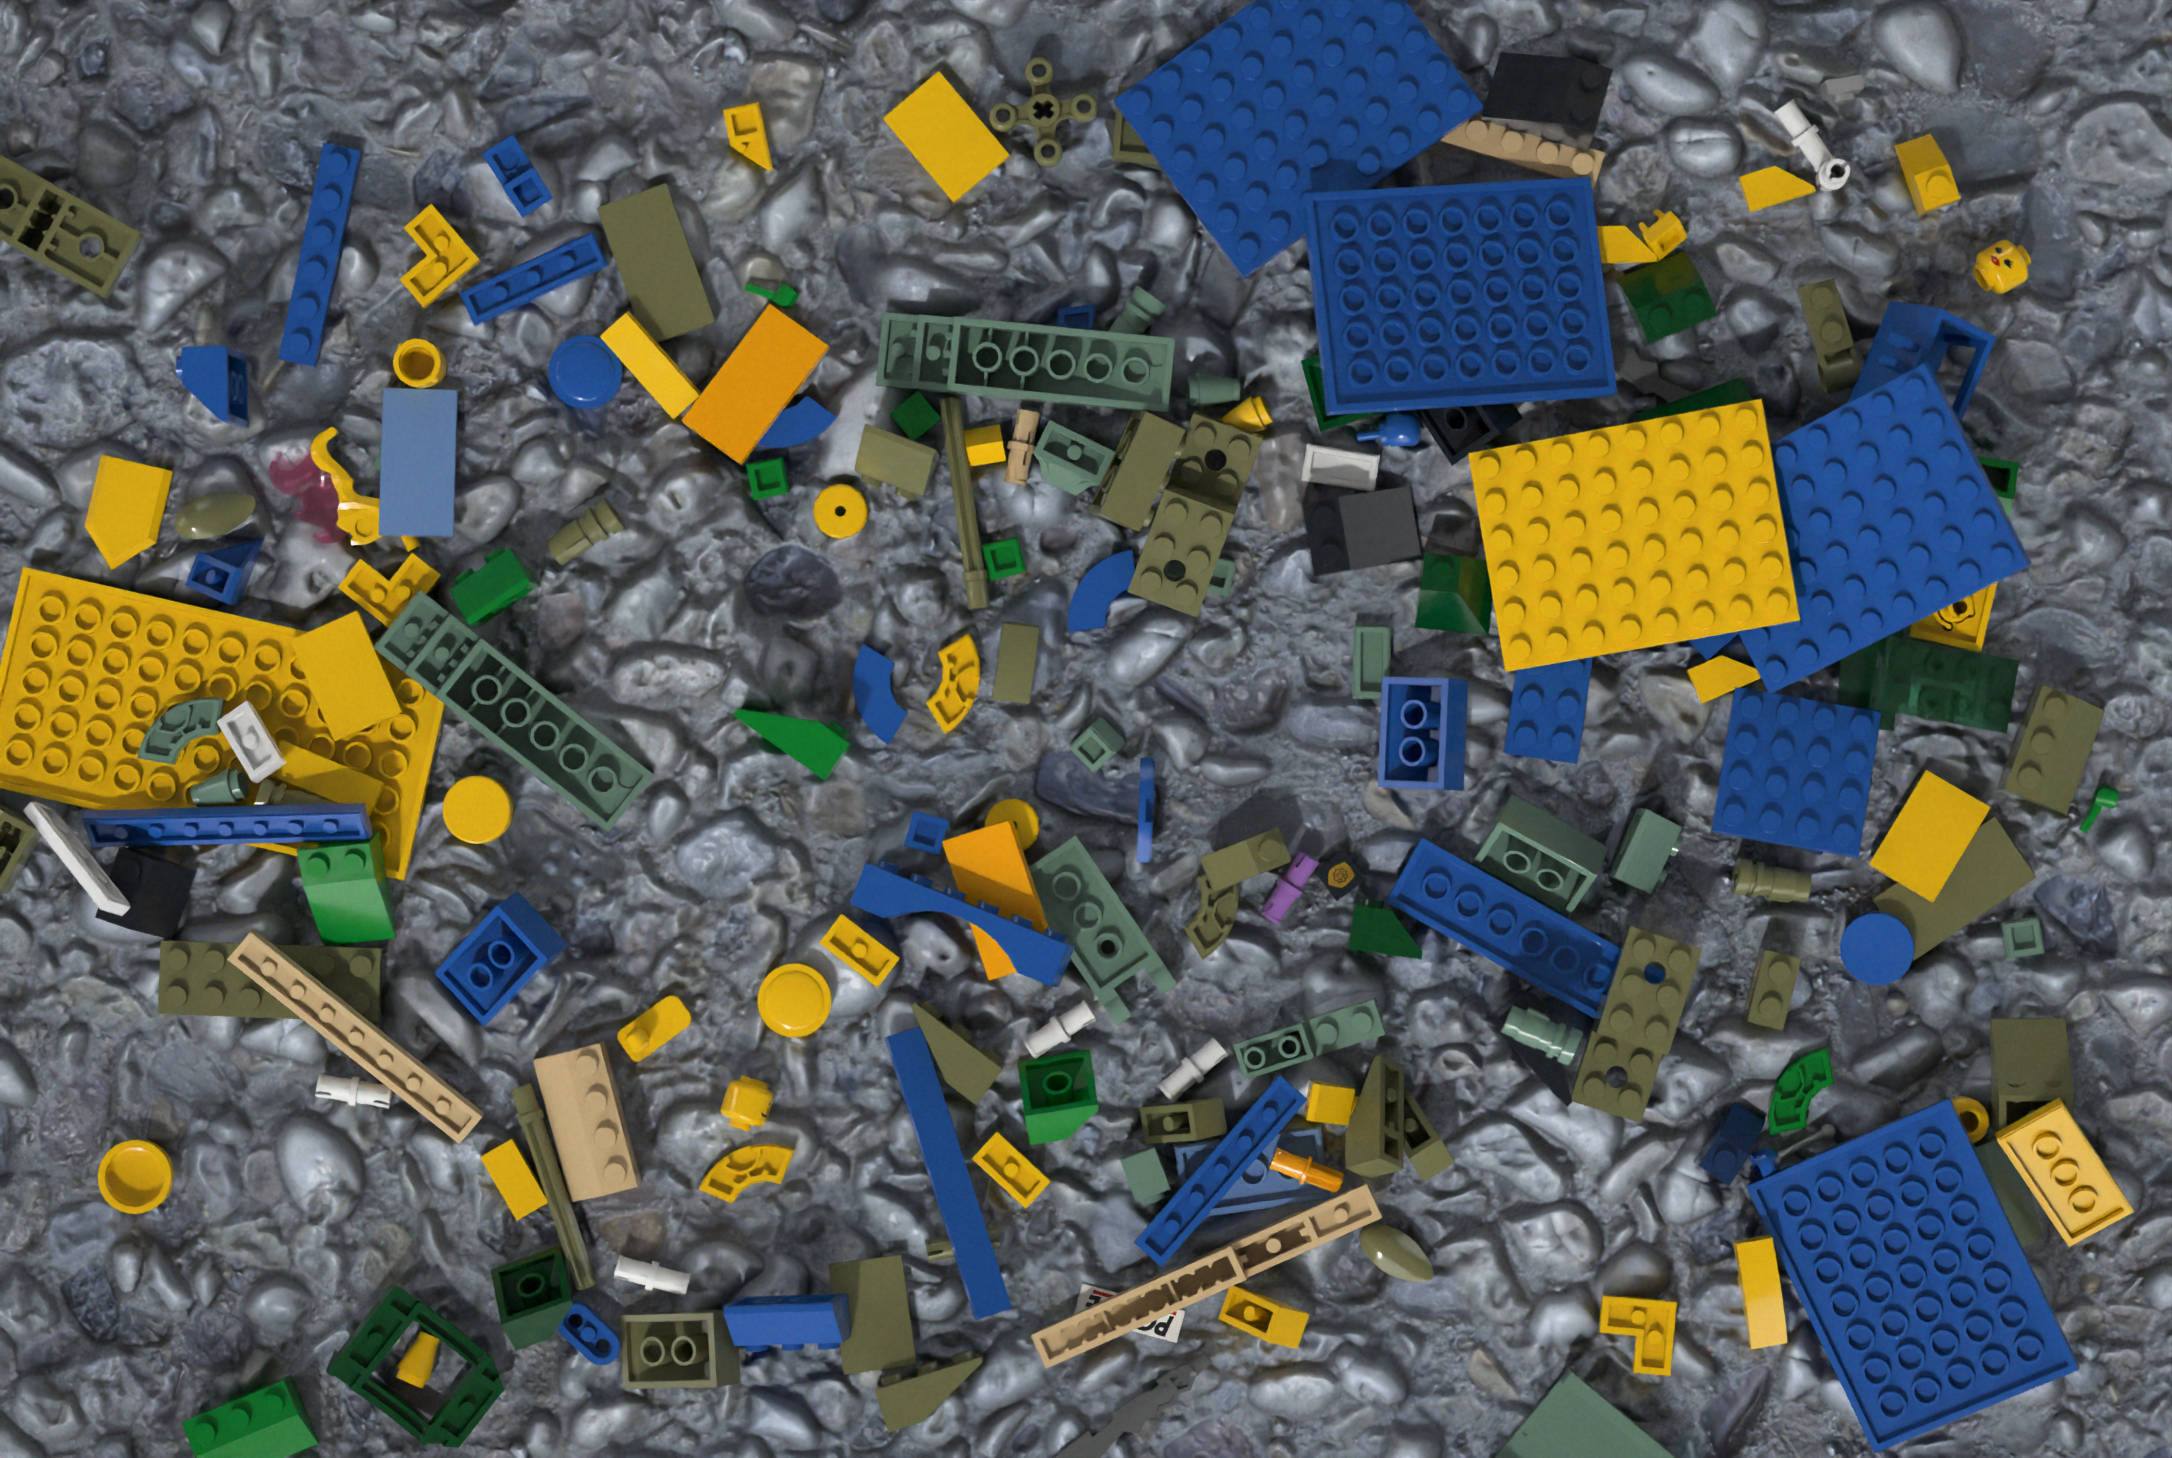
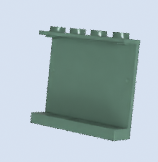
(1580, 1424)

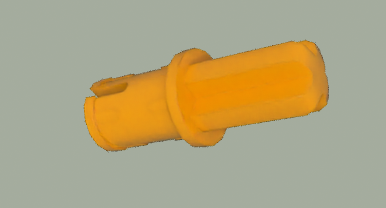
(1306, 1170)

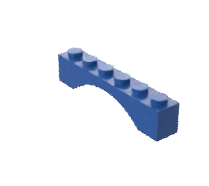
(1030, 951)

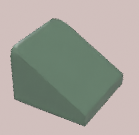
(1097, 744)

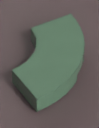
(180, 727)

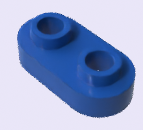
(586, 1336)

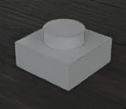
(1842, 89)

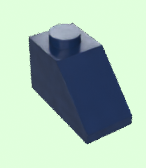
(1730, 1143)

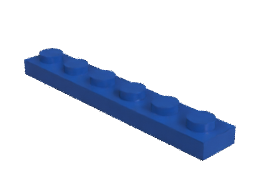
(320, 255)
(1220, 1170)

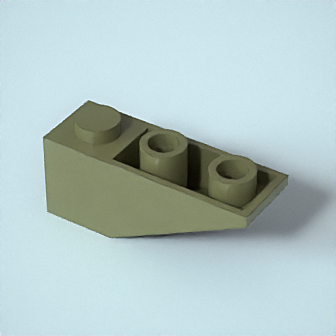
(960, 1061)
(915, 1396)

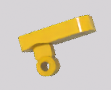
(654, 1027)

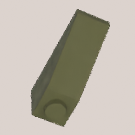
(1377, 1125)

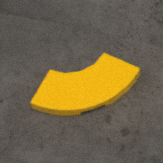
(958, 683)
(745, 1167)

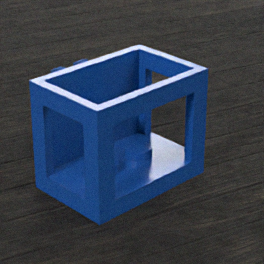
(1915, 336)

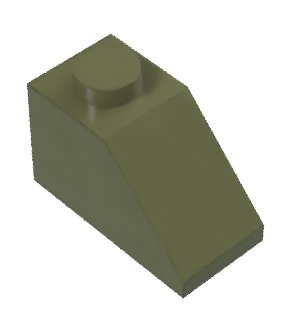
(1245, 859)
(1183, 1120)
(1422, 1142)

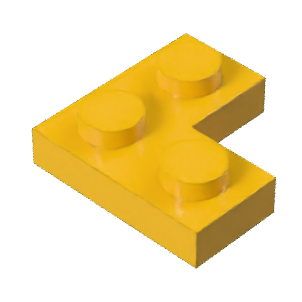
(446, 257)
(388, 597)
(1651, 1324)

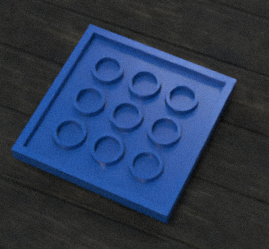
(1795, 772)

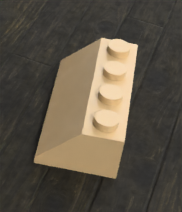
(587, 1122)

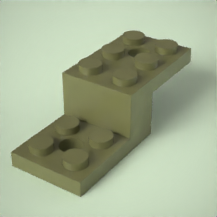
(55, 224)
(1195, 514)
(1635, 1024)

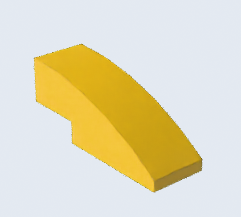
(1760, 1291)

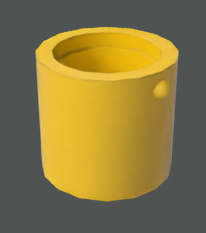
(419, 364)

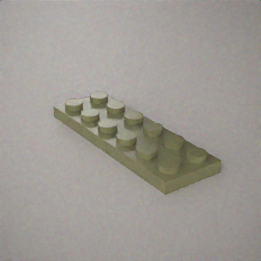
(202, 982)

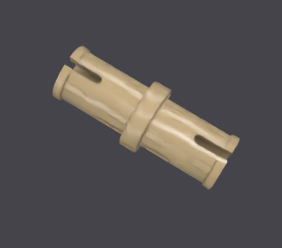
(1021, 447)

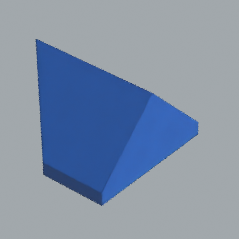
(225, 571)

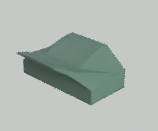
(1071, 459)

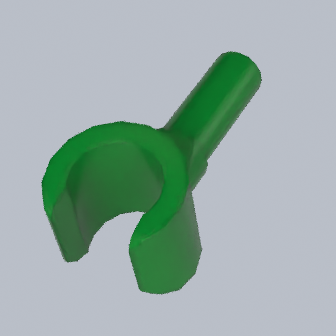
(784, 297)
(2103, 796)

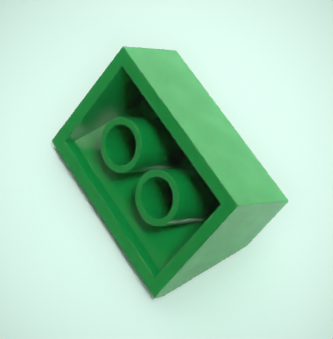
(254, 1425)

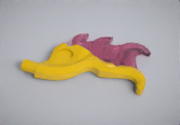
(331, 497)

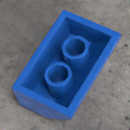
(217, 380)
(1423, 733)
(789, 1321)

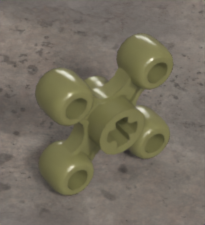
(1042, 97)

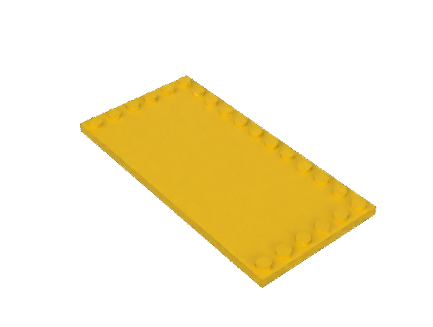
(102, 663)

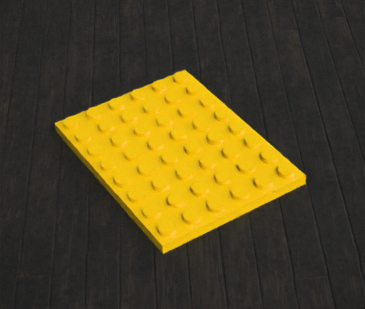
(1634, 536)

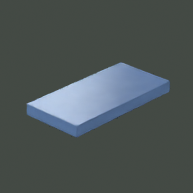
(418, 462)
(1258, 1184)

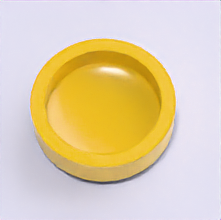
(794, 1000)
(136, 1176)

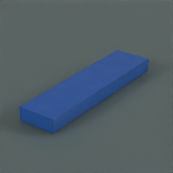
(534, 279)

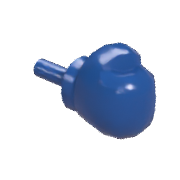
(1398, 429)

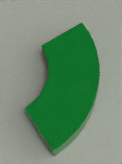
(1796, 1090)

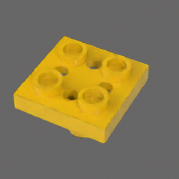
(1965, 631)

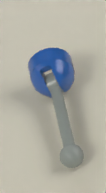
(1767, 1161)

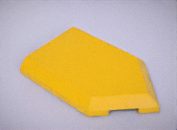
(126, 508)

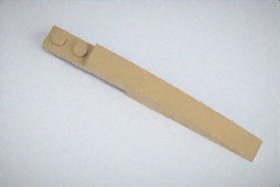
(1206, 1275)

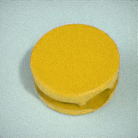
(478, 809)

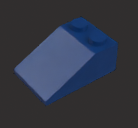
(500, 958)

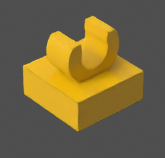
(1664, 234)

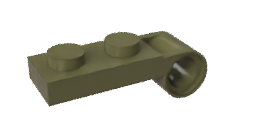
(1830, 336)

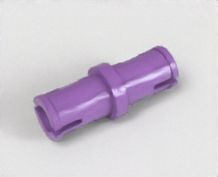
(1289, 887)

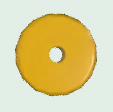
(826, 505)
(1022, 814)

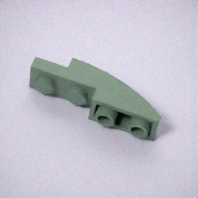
(1310, 1038)

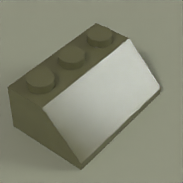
(1138, 470)
(2050, 749)

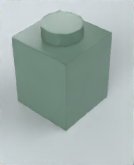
(1145, 1175)

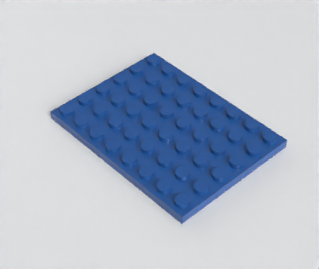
(1291, 107)
(1458, 295)
(1880, 525)
(1913, 1275)

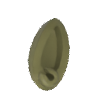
(214, 514)
(1395, 1253)

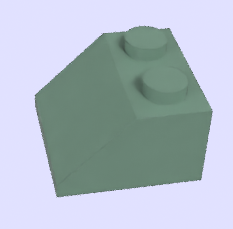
(1645, 851)

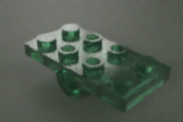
(1943, 684)

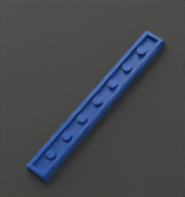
(228, 825)
(948, 1173)

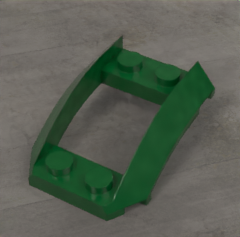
(376, 1337)

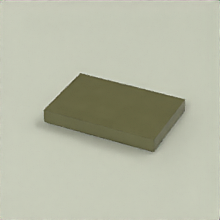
(877, 1312)

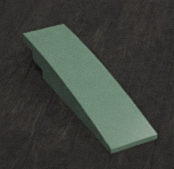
(1025, 362)
(513, 710)

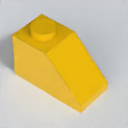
(1927, 174)
(1330, 1102)
(1263, 1317)

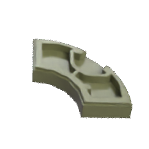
(1213, 917)

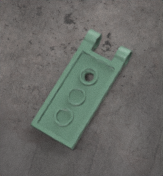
(1088, 911)

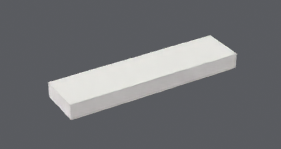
(77, 858)

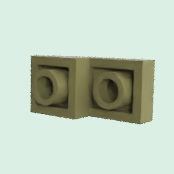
(1015, 662)

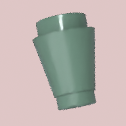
(1210, 390)
(221, 789)

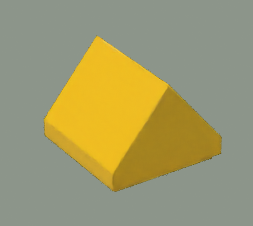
(984, 445)

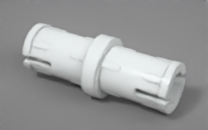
(1804, 134)
(1826, 169)
(1060, 1029)
(1192, 1070)
(353, 1091)
(652, 1275)

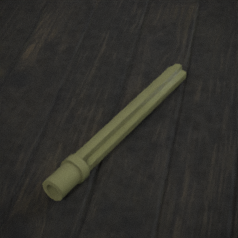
(974, 574)
(553, 1185)

